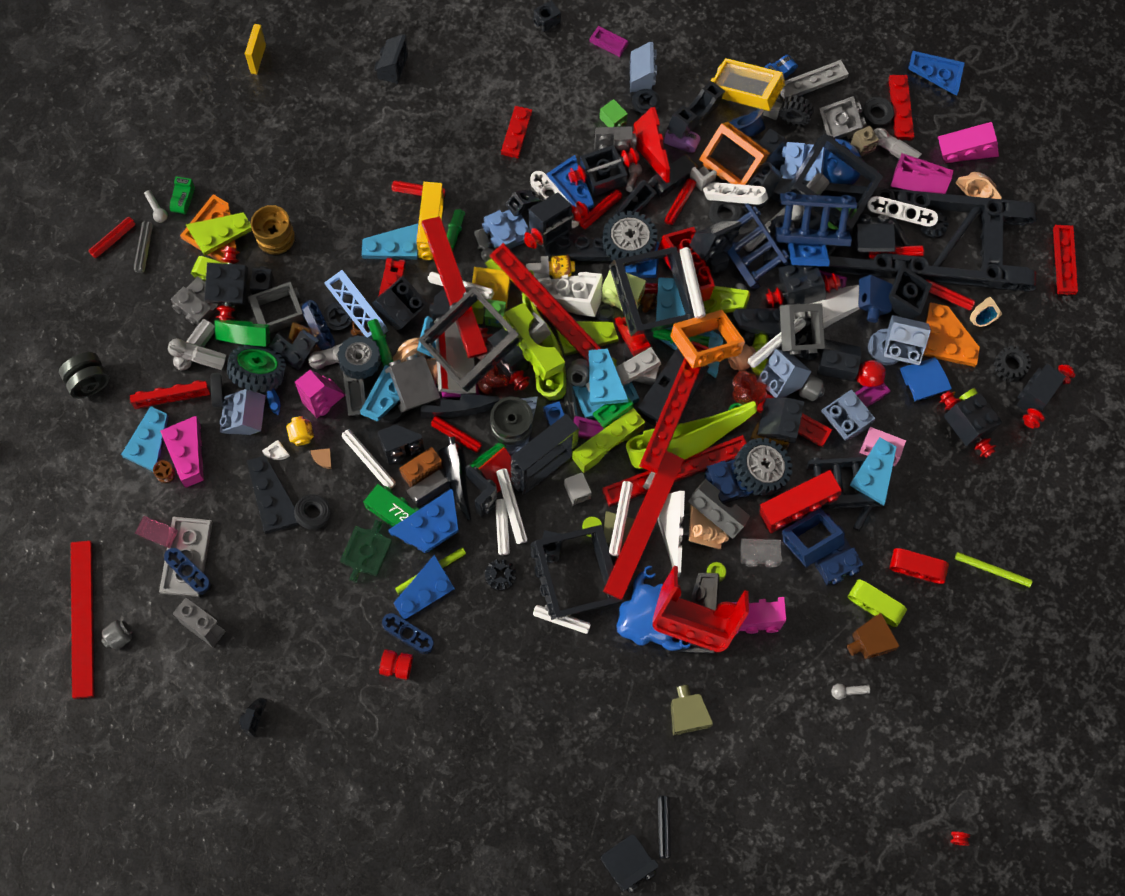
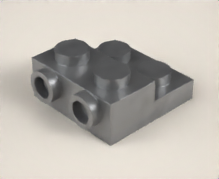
(843, 118)
(620, 137)
(192, 303)

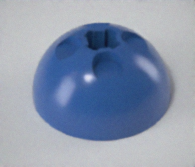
(838, 171)

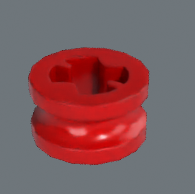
(960, 838)

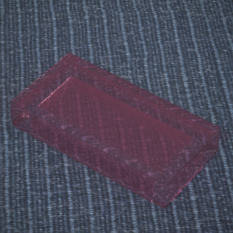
(156, 532)

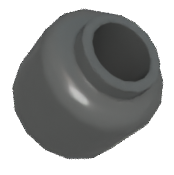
(578, 372)
(812, 388)
(116, 634)

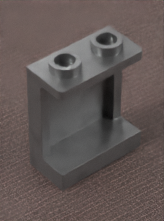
(413, 382)
(199, 622)

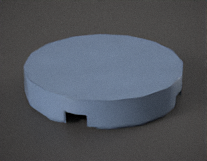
(876, 347)

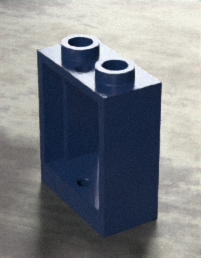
(821, 549)

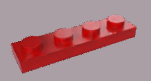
(902, 107)
(1065, 259)
(175, 393)
(808, 427)

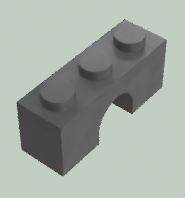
(707, 502)

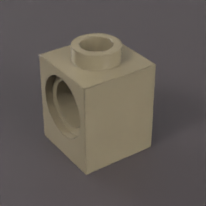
(865, 140)

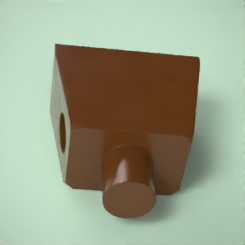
(873, 639)

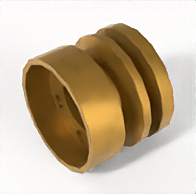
(272, 229)

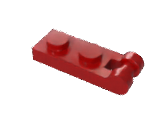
(390, 277)
(635, 343)

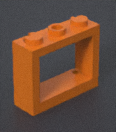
(742, 140)
(695, 326)

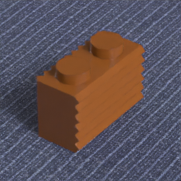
(421, 467)

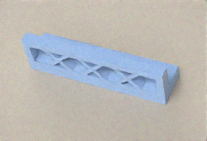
(357, 297)

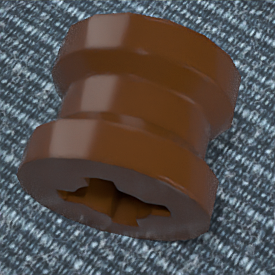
(162, 467)

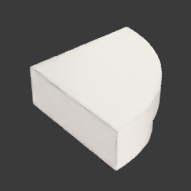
(276, 451)

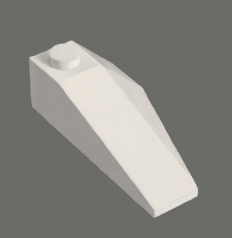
(576, 293)
(838, 304)
(670, 526)

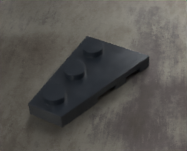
(759, 320)

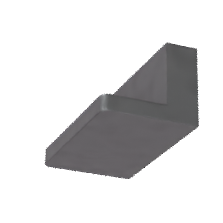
(428, 488)

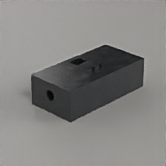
(655, 399)

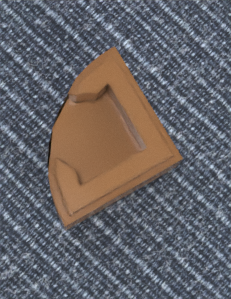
(322, 457)

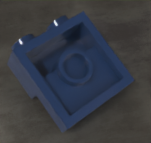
(724, 479)
(839, 564)

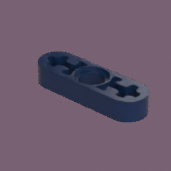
(317, 325)
(174, 565)
(392, 630)

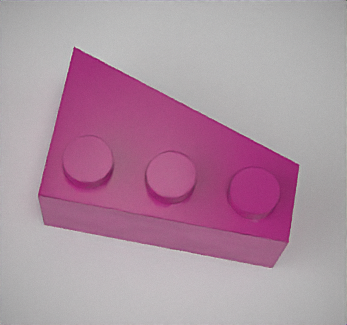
(969, 144)
(921, 175)
(184, 447)

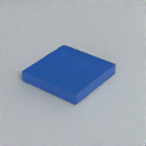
(808, 254)

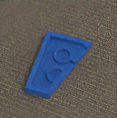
(938, 70)
(572, 193)
(424, 589)

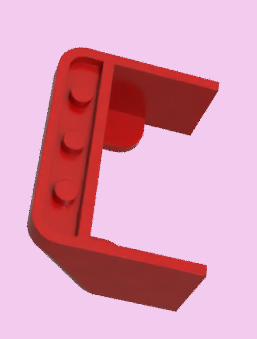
(695, 622)

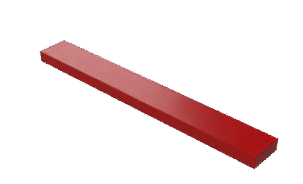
(453, 285)
(543, 301)
(671, 414)
(691, 466)
(643, 526)
(82, 620)

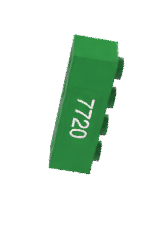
(387, 506)

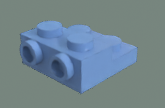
(794, 157)
(505, 229)

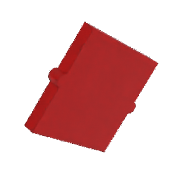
(499, 461)

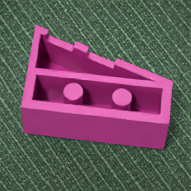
(318, 392)
(764, 616)

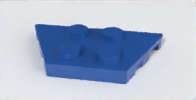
(429, 524)

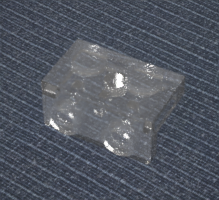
(761, 552)

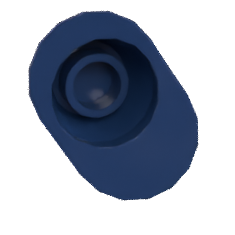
(751, 123)

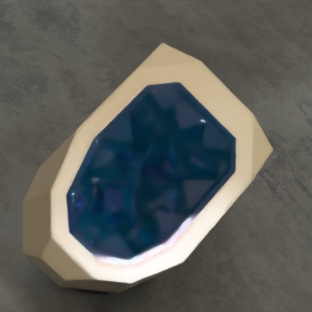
(985, 313)

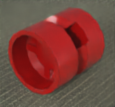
(392, 663)

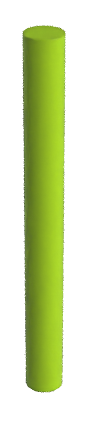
(444, 562)
(993, 569)

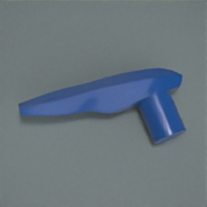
(273, 401)

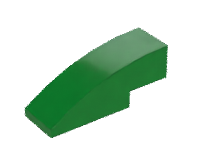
(242, 332)

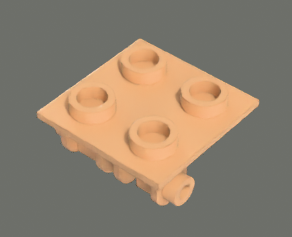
(705, 531)

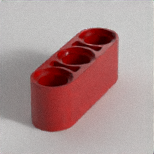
(919, 566)

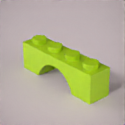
(545, 360)
(595, 448)

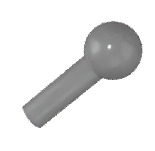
(634, 171)
(159, 214)
(840, 691)

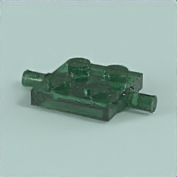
(366, 551)

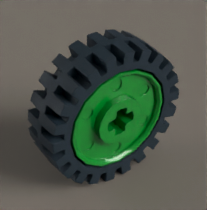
(256, 368)

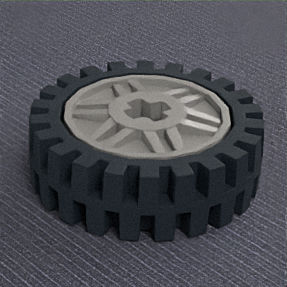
(629, 236)
(762, 467)

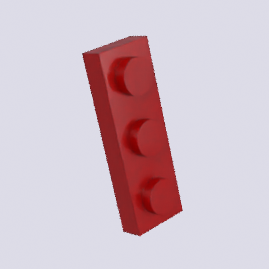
(516, 132)

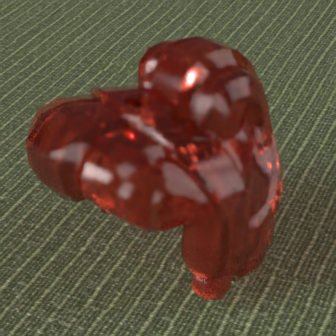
(492, 380)
(748, 389)

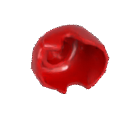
(871, 373)

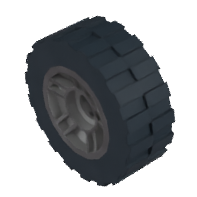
(355, 348)

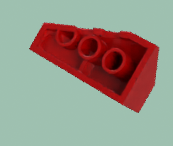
(650, 143)

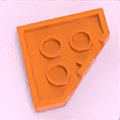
(214, 208)
(949, 338)

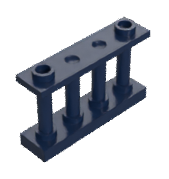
(823, 235)
(743, 262)

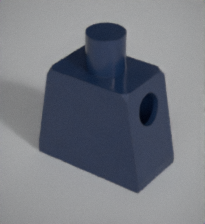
(874, 297)

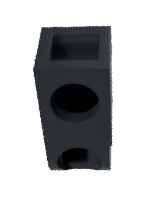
(522, 201)

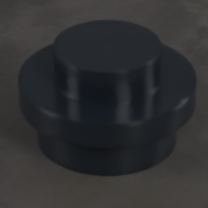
(605, 313)

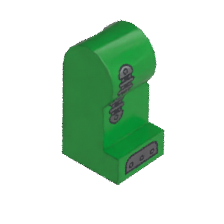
(182, 195)

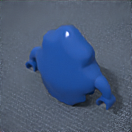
(638, 613)

